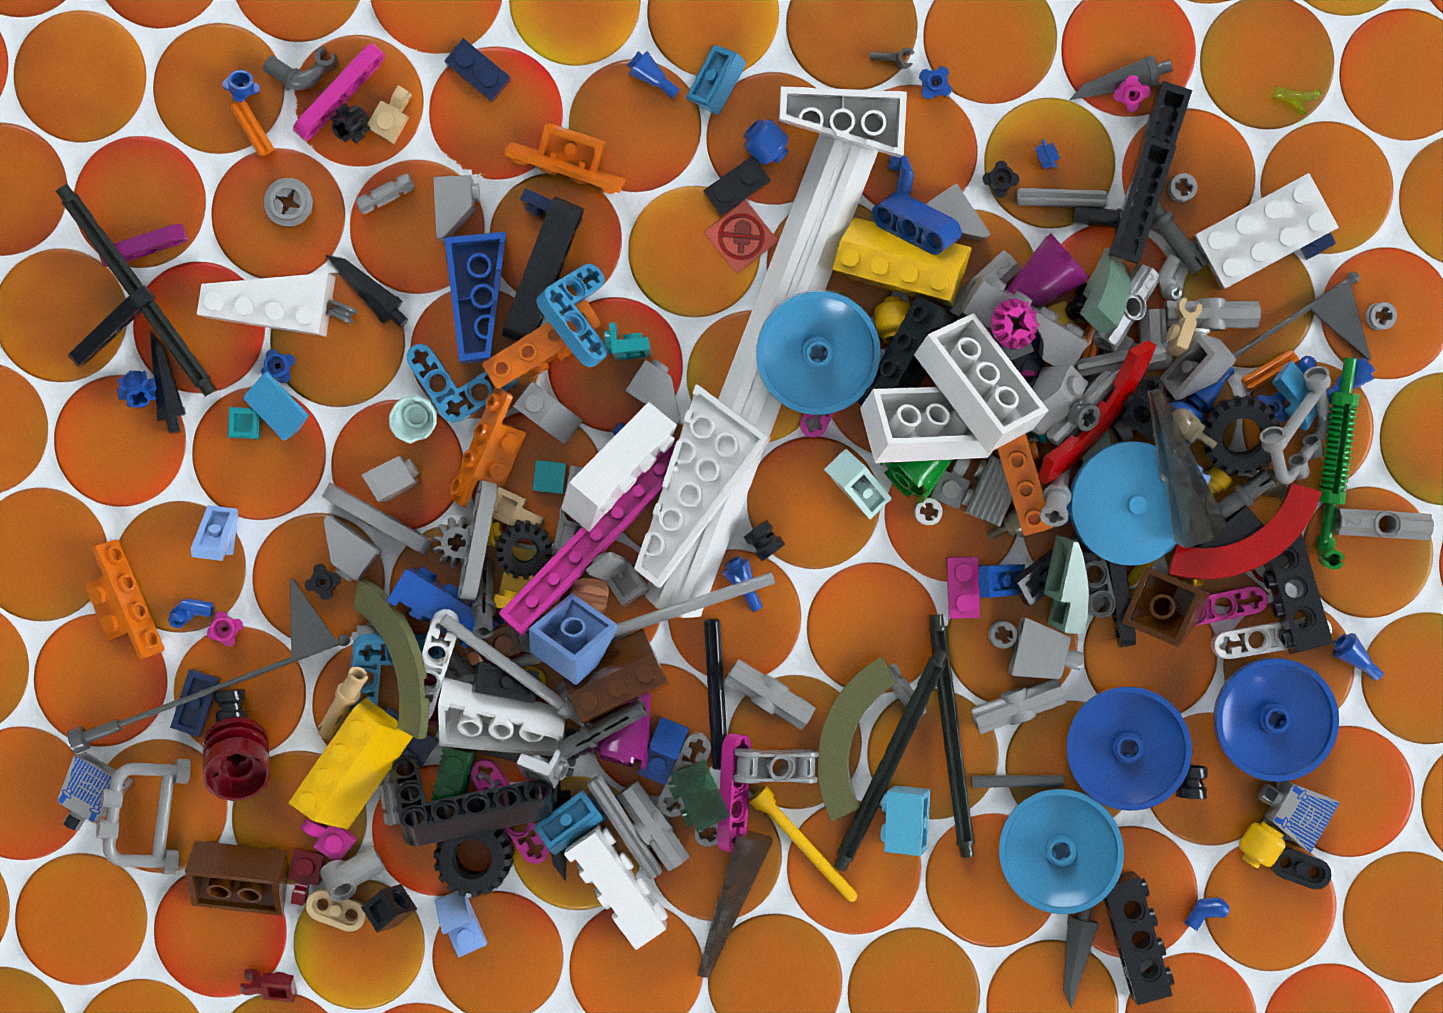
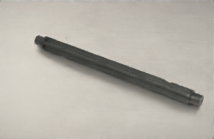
(130, 283)
(952, 742)
(891, 759)

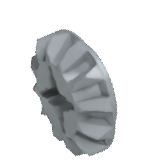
(284, 189)

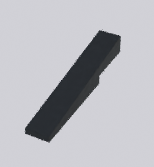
(1150, 171)

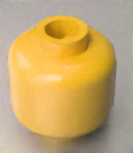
(889, 317)
(1262, 844)

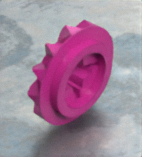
(1002, 326)

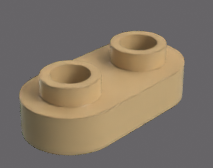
(336, 913)

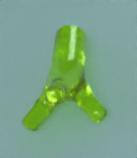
(1295, 97)

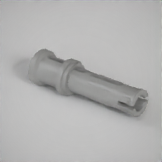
(1056, 499)

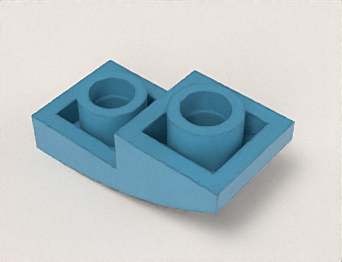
(1292, 386)

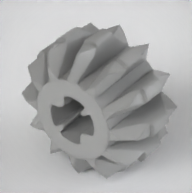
(446, 541)

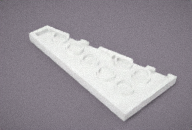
(702, 473)

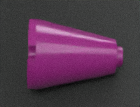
(1048, 273)
(629, 743)

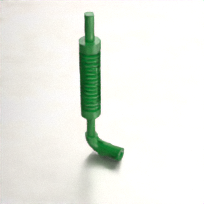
(1336, 463)

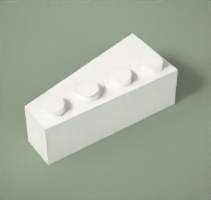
(855, 116)
(276, 303)
(618, 466)
(496, 723)
(617, 885)

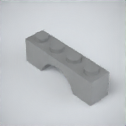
(1058, 342)

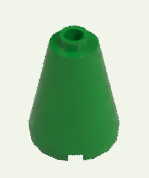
(916, 476)

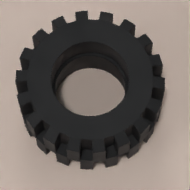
(1225, 413)
(475, 881)

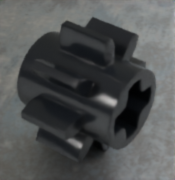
(350, 123)

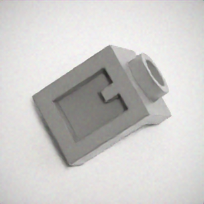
(540, 768)

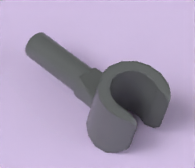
(894, 57)

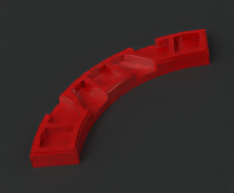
(1125, 383)
(1253, 551)

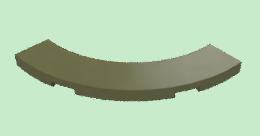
(405, 654)
(839, 733)

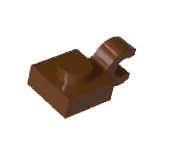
(503, 640)

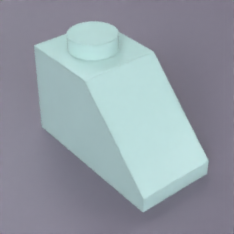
(858, 483)

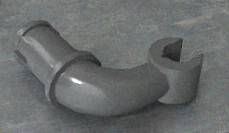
(296, 78)

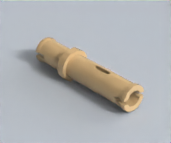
(346, 696)

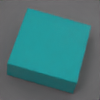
(244, 423)
(549, 476)

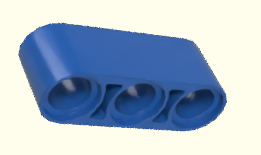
(916, 223)

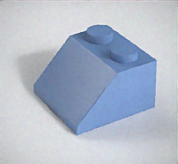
(572, 638)

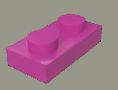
(963, 587)

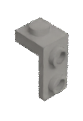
(620, 575)

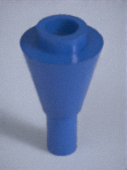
(648, 71)
(1363, 375)
(1205, 398)
(738, 571)
(1350, 650)

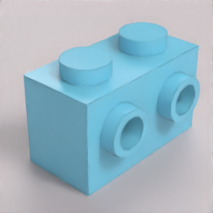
(906, 820)

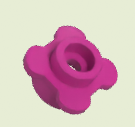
(1124, 89)
(216, 632)

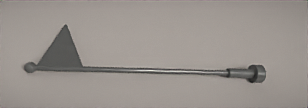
(1334, 308)
(308, 638)

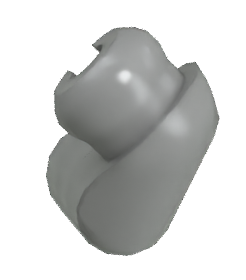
(1167, 282)

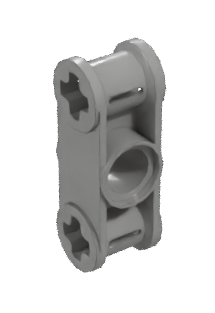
(757, 765)

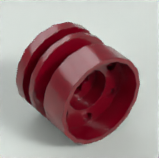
(236, 759)

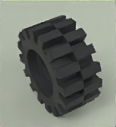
(511, 536)

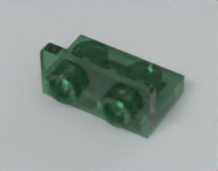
(699, 795)

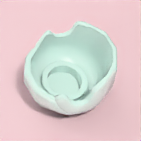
(412, 418)

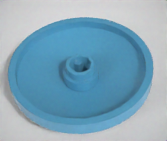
(818, 352)
(1122, 505)
(1061, 851)

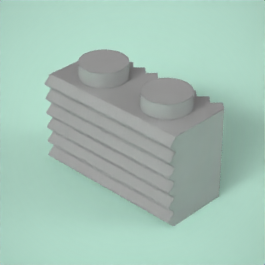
(990, 493)

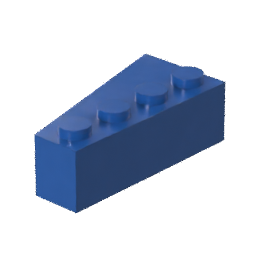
(474, 285)
(427, 596)

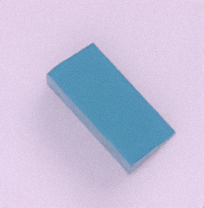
(716, 79)
(276, 406)
(568, 822)

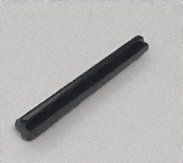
(715, 689)

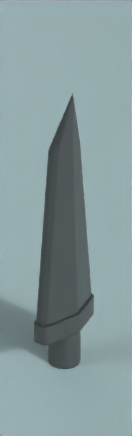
(1144, 69)
(1078, 945)

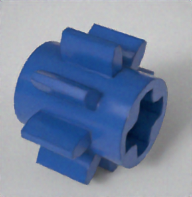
(136, 389)

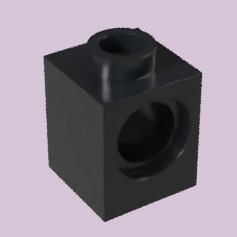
(1134, 416)
(389, 908)

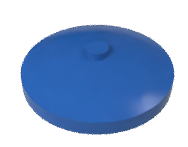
(1276, 719)
(1129, 748)

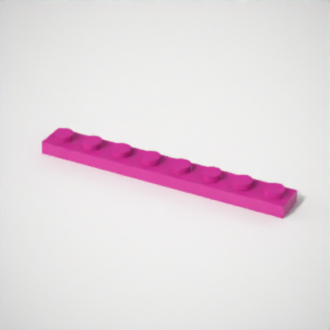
(582, 548)

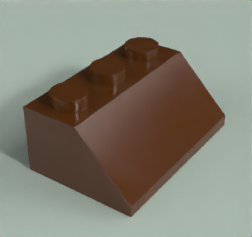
(623, 674)
(237, 877)

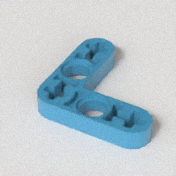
(566, 303)
(451, 391)
(373, 661)

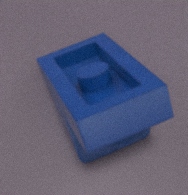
(996, 580)
(664, 750)

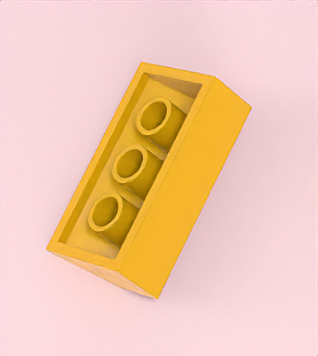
(891, 263)
(351, 767)

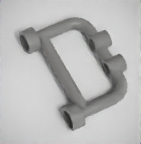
(1275, 438)
(112, 800)

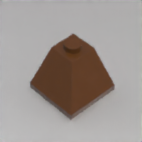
(1165, 607)

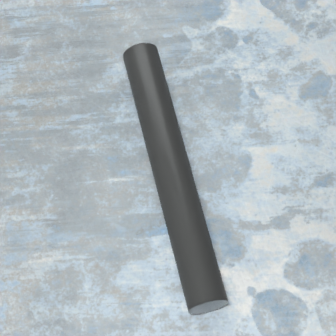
(1016, 781)

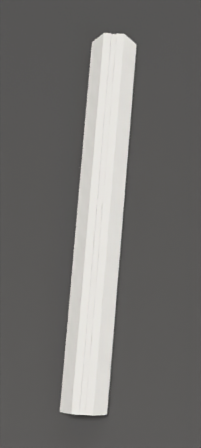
(799, 264)

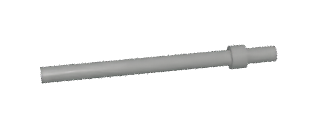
(563, 705)

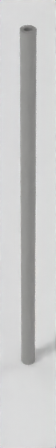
(663, 614)

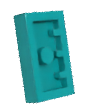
(630, 348)

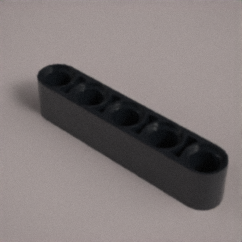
(543, 266)

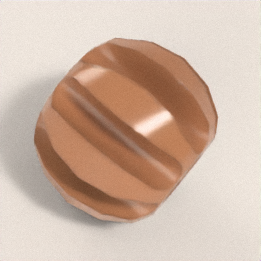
(592, 591)

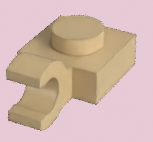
(388, 119)
(1180, 334)
(511, 508)

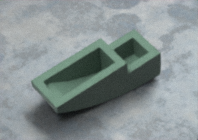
(1107, 293)
(1068, 587)

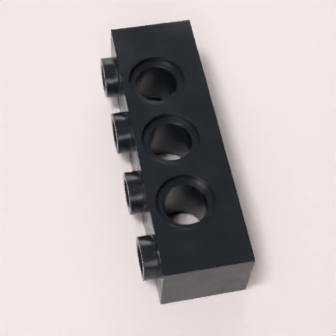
(899, 365)
(1307, 602)
(1156, 982)

